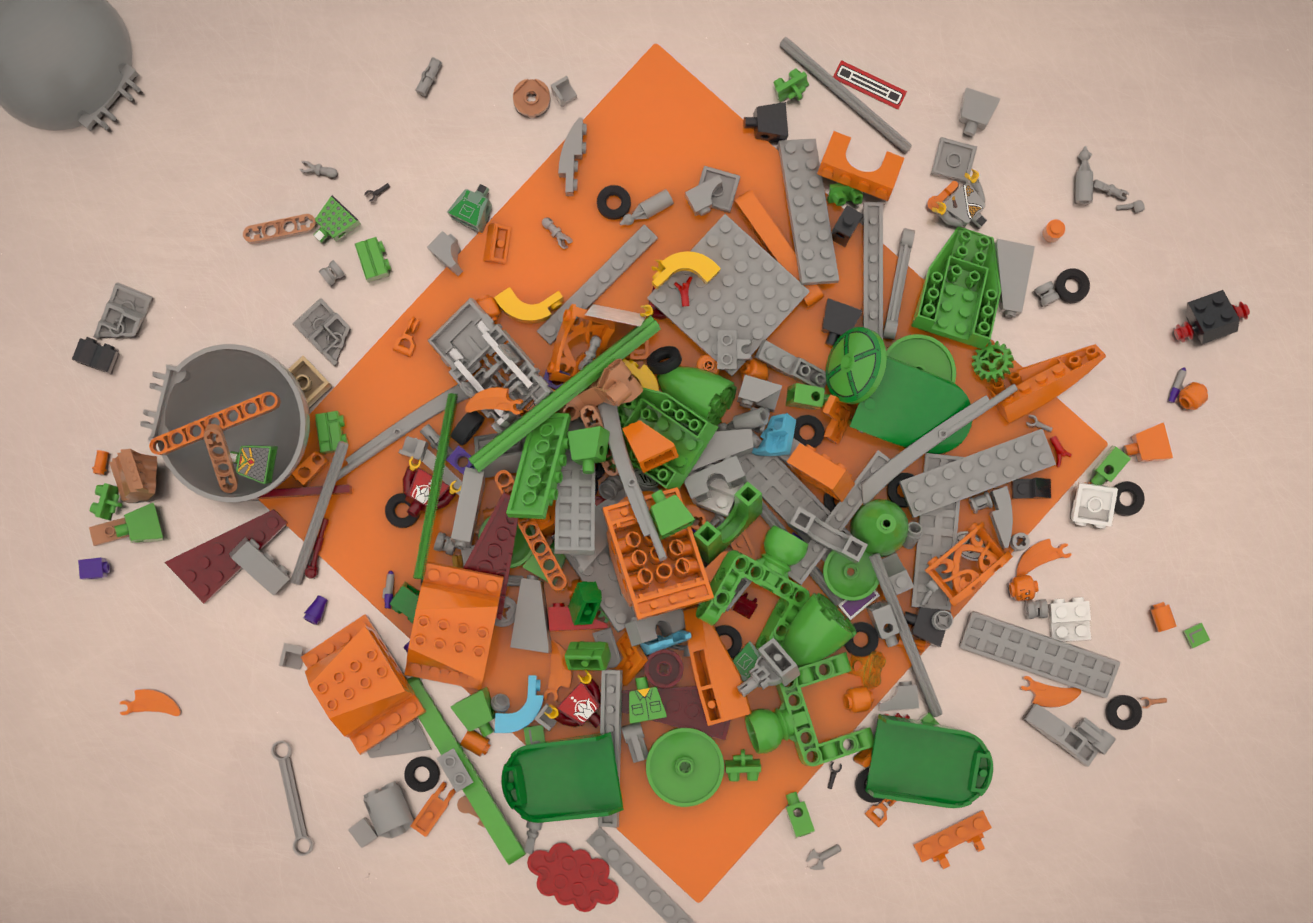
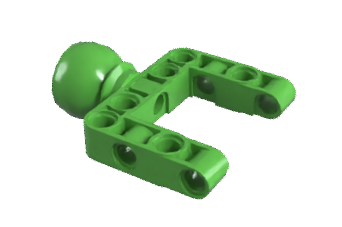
(770, 573)
(769, 728)

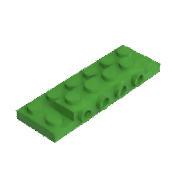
(540, 468)

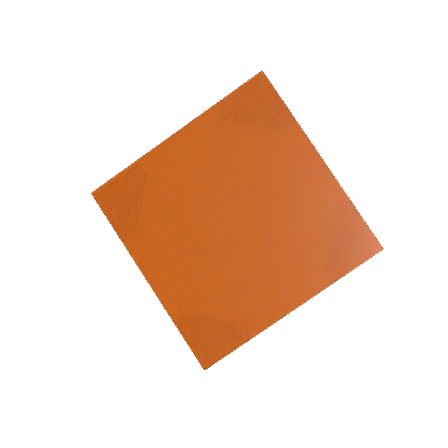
(648, 138)

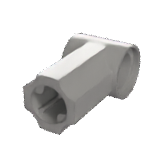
(634, 737)
(1098, 738)

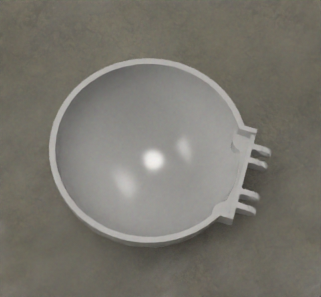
(63, 62)
(217, 380)

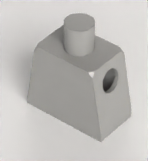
(976, 110)
(880, 615)

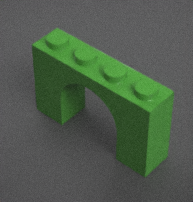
(713, 540)

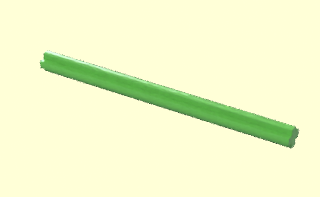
(563, 394)

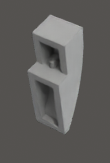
(1002, 518)

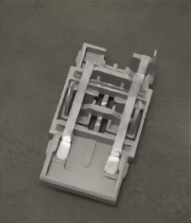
(467, 340)

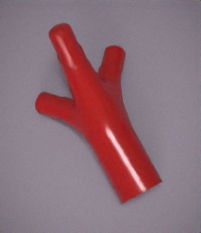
(684, 291)
(1060, 451)

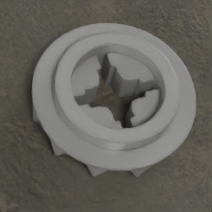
(510, 613)

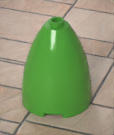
(700, 391)
(869, 528)
(817, 631)

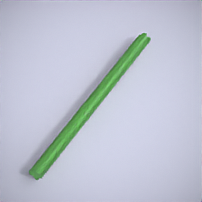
(436, 481)

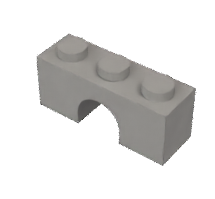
(727, 470)
(644, 629)

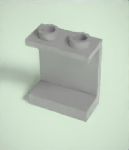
(455, 770)

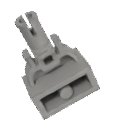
(770, 669)

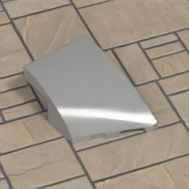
(123, 312)
(323, 329)
(600, 541)

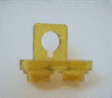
(871, 670)

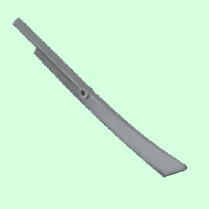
(400, 428)
(617, 445)
(885, 474)

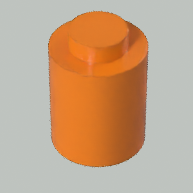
(1053, 231)
(1163, 617)
(475, 743)

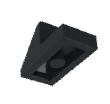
(1031, 488)

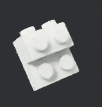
(722, 498)
(1094, 505)
(1070, 619)

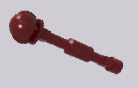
(312, 570)

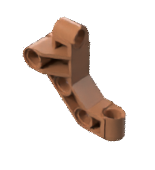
(613, 387)

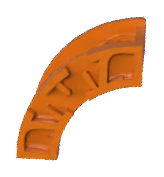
(603, 330)
(995, 556)

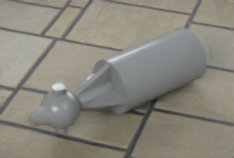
(1084, 179)
(649, 207)
(746, 420)

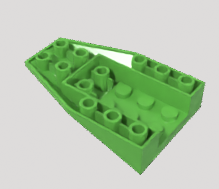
(961, 290)
(675, 422)

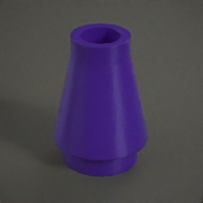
(315, 610)

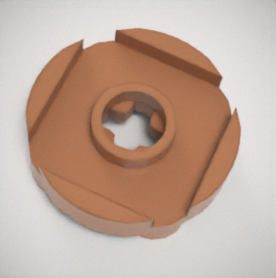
(531, 87)

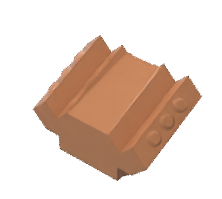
(134, 475)

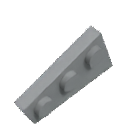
(406, 740)

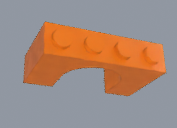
(876, 183)

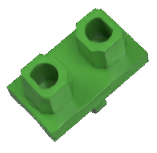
(793, 87)
(841, 193)
(107, 501)
(743, 764)

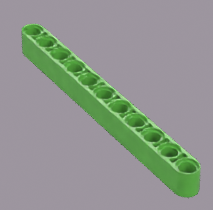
(475, 792)

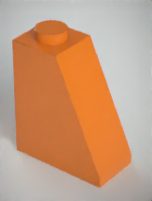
(649, 446)

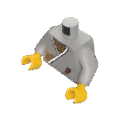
(964, 204)

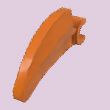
(493, 398)
(1039, 554)
(559, 672)
(1049, 695)
(151, 701)

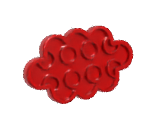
(573, 877)

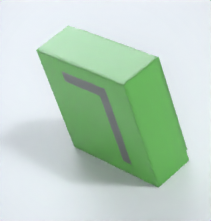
(1196, 635)
(534, 734)

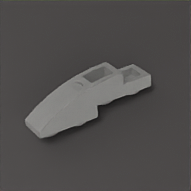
(572, 149)
(790, 365)
(1062, 734)

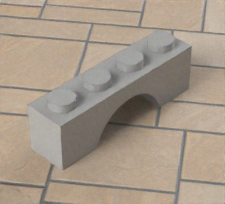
(828, 536)

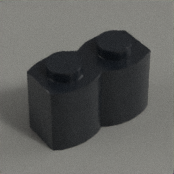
(95, 355)

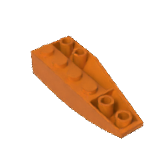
(1044, 381)
(714, 672)

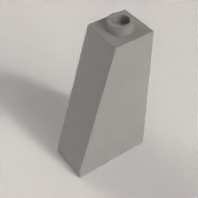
(1014, 268)
(726, 444)
(468, 508)
(531, 617)

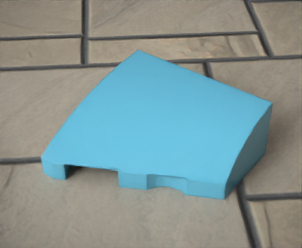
(777, 436)
(665, 642)

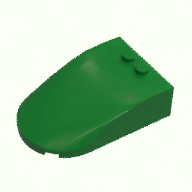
(910, 406)
(927, 763)
(563, 779)

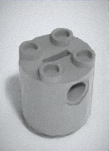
(388, 811)

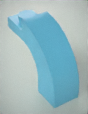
(516, 721)

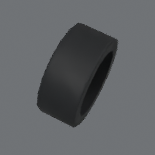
(467, 427)

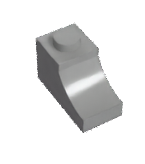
(700, 196)
(446, 250)
(897, 574)
(904, 698)

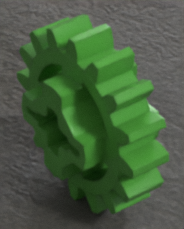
(1000, 364)

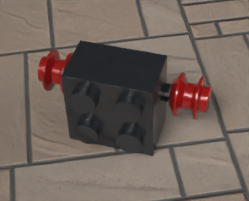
(1211, 318)

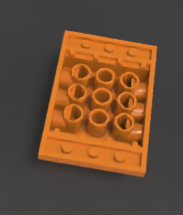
(646, 581)
(453, 625)
(361, 685)

